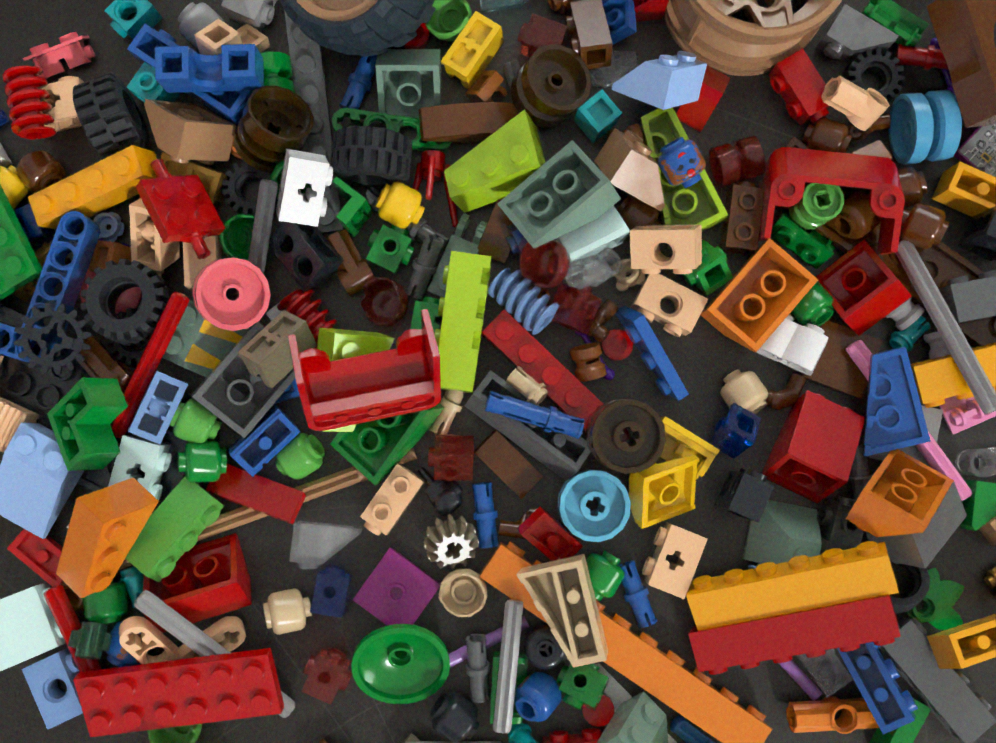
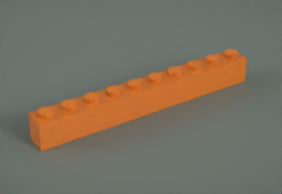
(645, 664)

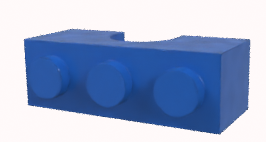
(236, 69)

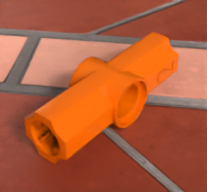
(820, 715)

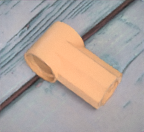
(859, 105)

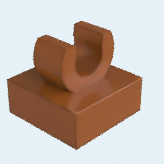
(485, 86)

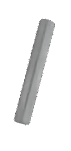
(508, 666)

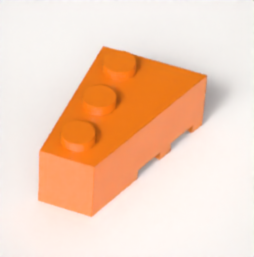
(102, 534)

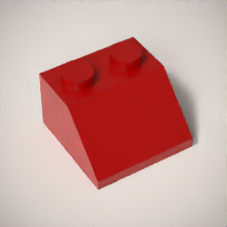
(862, 288)

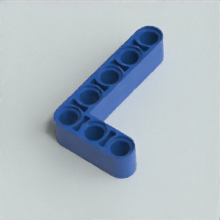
(56, 271)

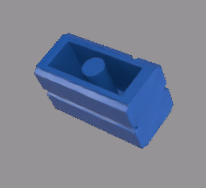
(264, 440)

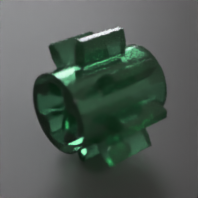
(90, 640)

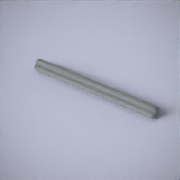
(947, 327)
(188, 633)

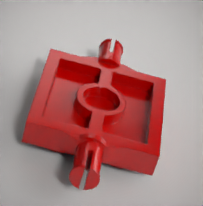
(180, 208)

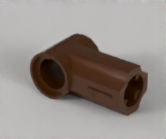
(354, 269)
(102, 364)

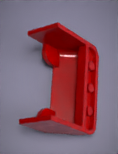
(793, 167)
(369, 384)

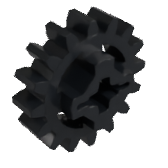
(48, 356)

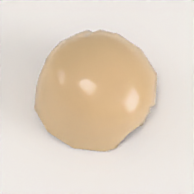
(463, 592)

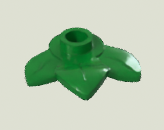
(938, 603)

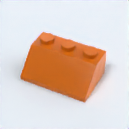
(759, 296)
(899, 497)

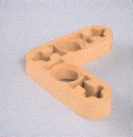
(154, 638)

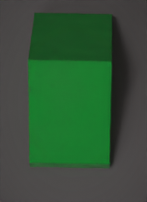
(980, 505)

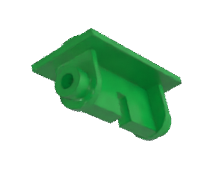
(897, 20)
(810, 247)

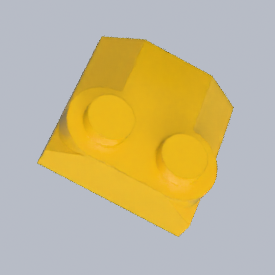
(663, 490)

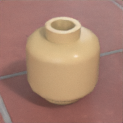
(744, 390)
(286, 611)

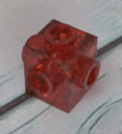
(575, 308)
(452, 457)
(325, 685)

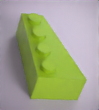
(688, 205)

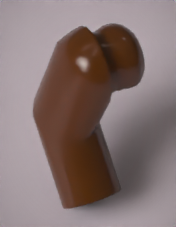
(882, 122)
(788, 396)
(509, 528)

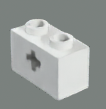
(297, 171)

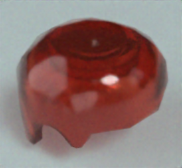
(545, 264)
(384, 301)

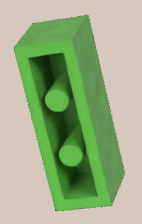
(173, 529)

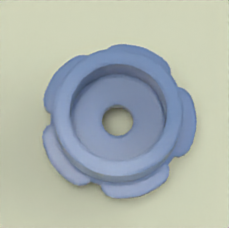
(112, 219)

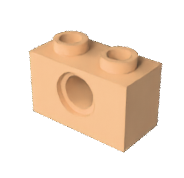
(683, 239)
(686, 302)

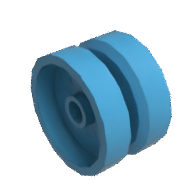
(925, 126)

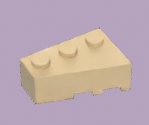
(568, 604)

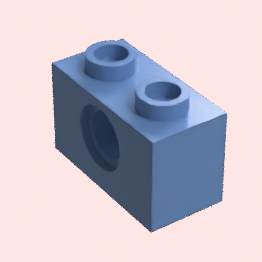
(43, 682)

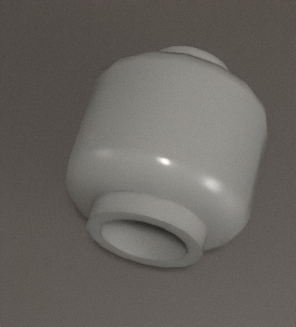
(194, 19)

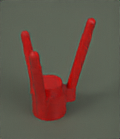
(432, 169)

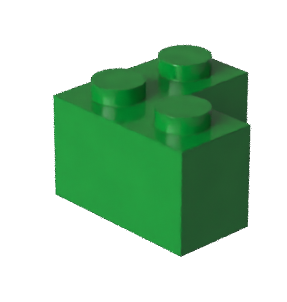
(84, 420)

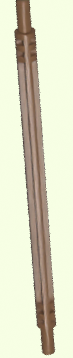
(312, 489)

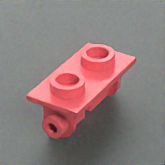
(71, 49)

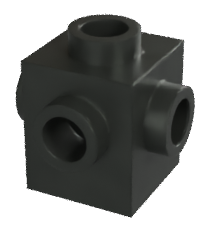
(835, 526)

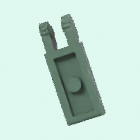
(457, 244)

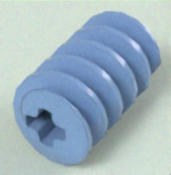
(522, 301)

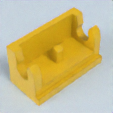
(473, 49)
(684, 443)

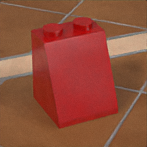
(815, 447)

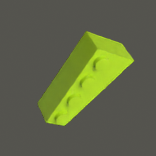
(462, 319)

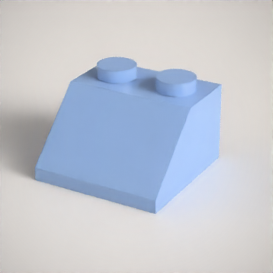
(664, 80)

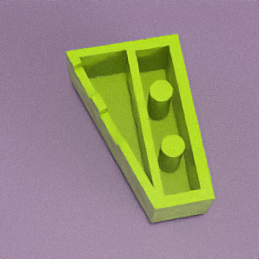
(350, 343)

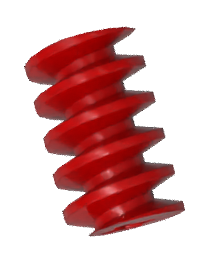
(25, 102)
(299, 304)

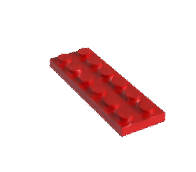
(179, 692)

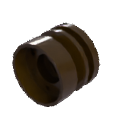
(271, 124)

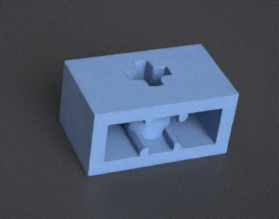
(157, 407)

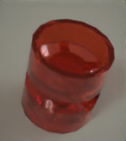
(741, 160)

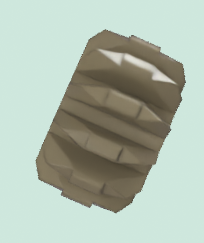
(451, 542)

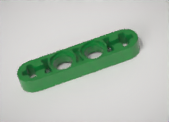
(391, 122)

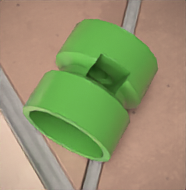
(817, 206)

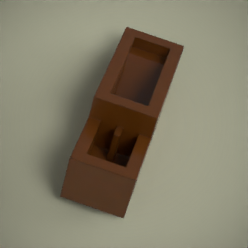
(464, 121)

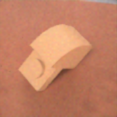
(219, 33)

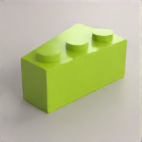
(496, 164)

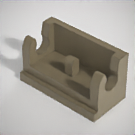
(270, 349)

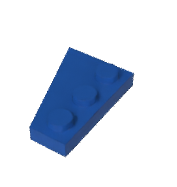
(652, 352)
(893, 405)

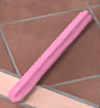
(930, 450)

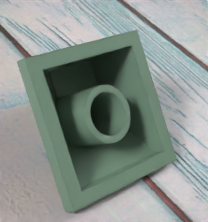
(783, 534)

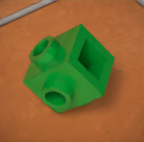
(390, 260)
(712, 272)
(589, 694)

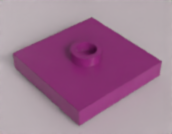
(397, 590)

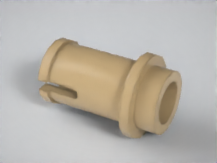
(527, 386)

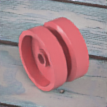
(211, 288)

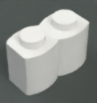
(795, 345)

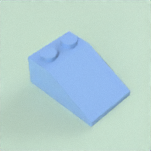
(34, 479)

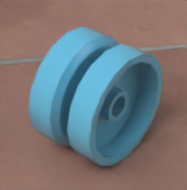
(611, 511)

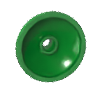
(400, 664)

